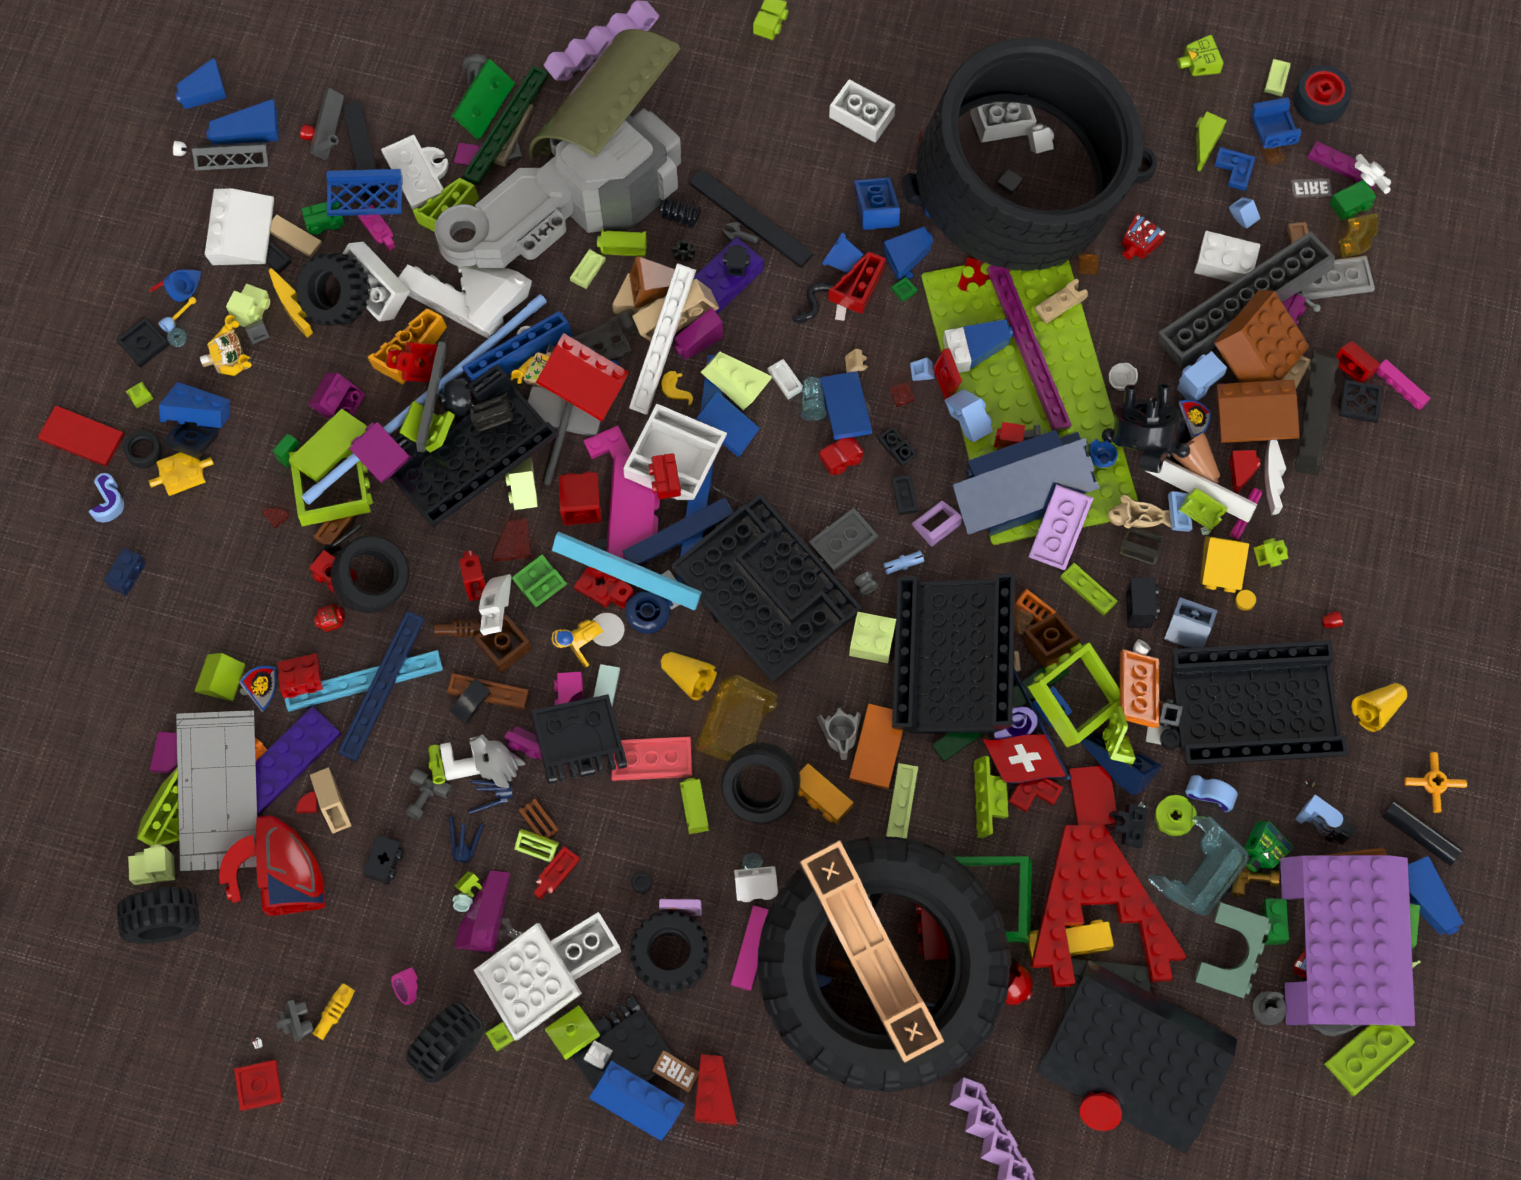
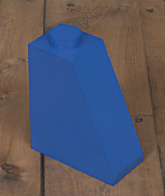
(201, 86)
(907, 250)
(987, 339)

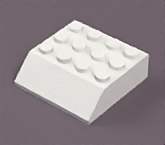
(690, 441)

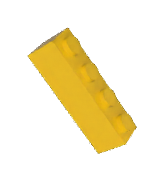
(1082, 939)

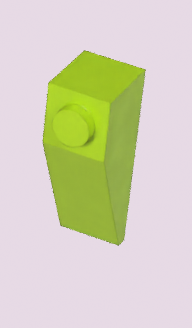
(1207, 135)

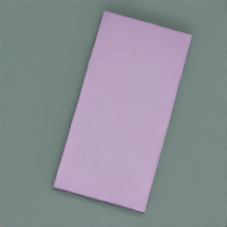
(1060, 527)

